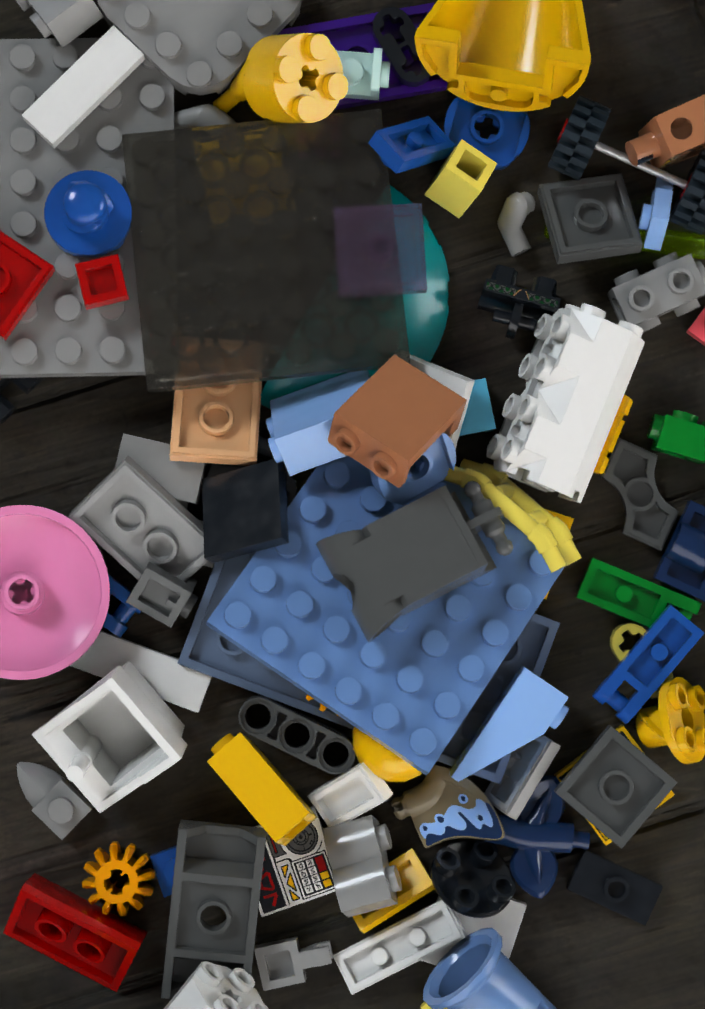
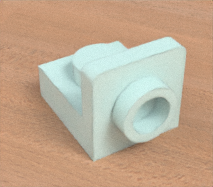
(365, 73)

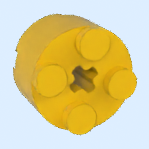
(294, 78)

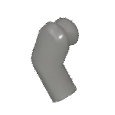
(201, 116)
(511, 219)

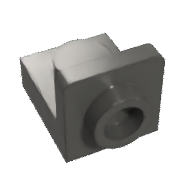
(163, 595)

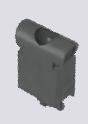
(414, 555)

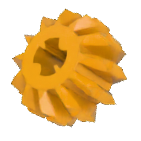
(104, 870)

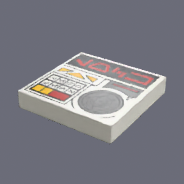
(295, 871)

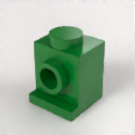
(678, 436)

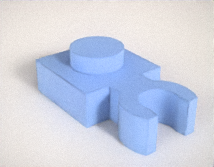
(656, 215)

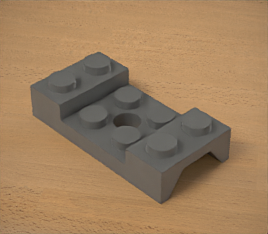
(217, 868)

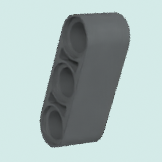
(309, 752)

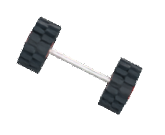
(581, 137)

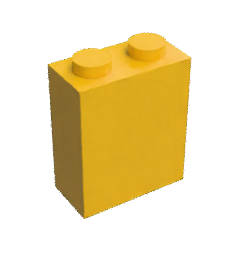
(260, 787)

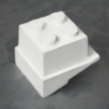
(114, 737)

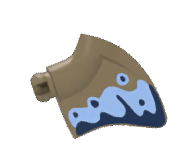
(448, 809)

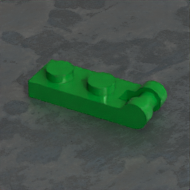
(629, 594)

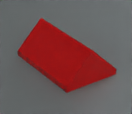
(74, 931)

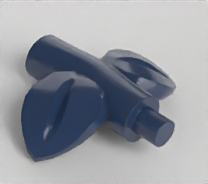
(538, 836)

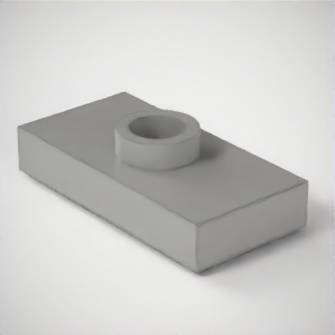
(522, 776)

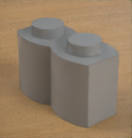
(361, 865)

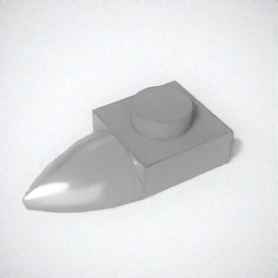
(52, 798)

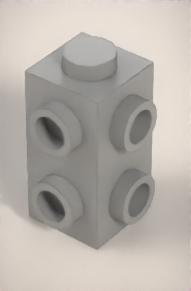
(671, 286)

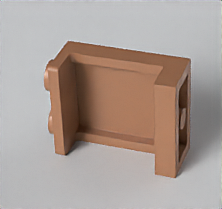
(395, 419)

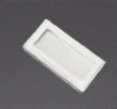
(349, 795)

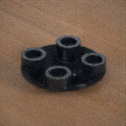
(472, 878)

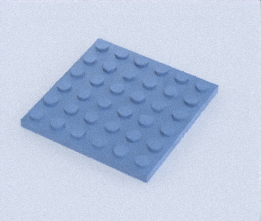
(419, 673)

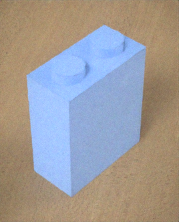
(303, 422)

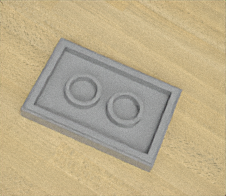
(141, 523)

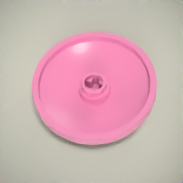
(49, 592)

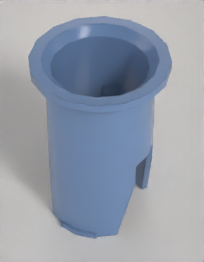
(480, 977)

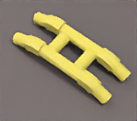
(545, 531)

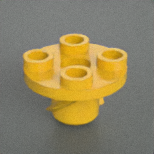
(675, 721)

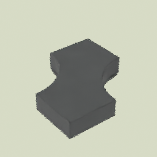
(646, 513)

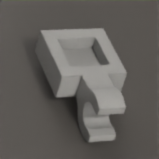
(284, 963)

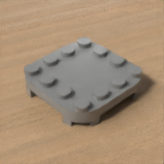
(198, 41)

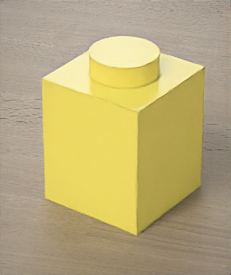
(460, 178)

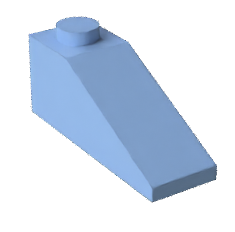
(516, 719)

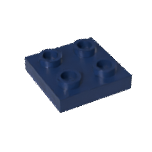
(684, 557)

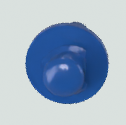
(88, 214)

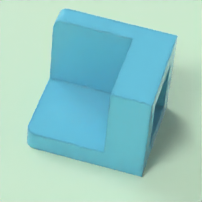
(479, 411)

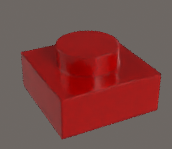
(102, 281)

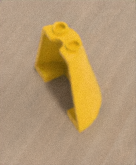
(506, 50)

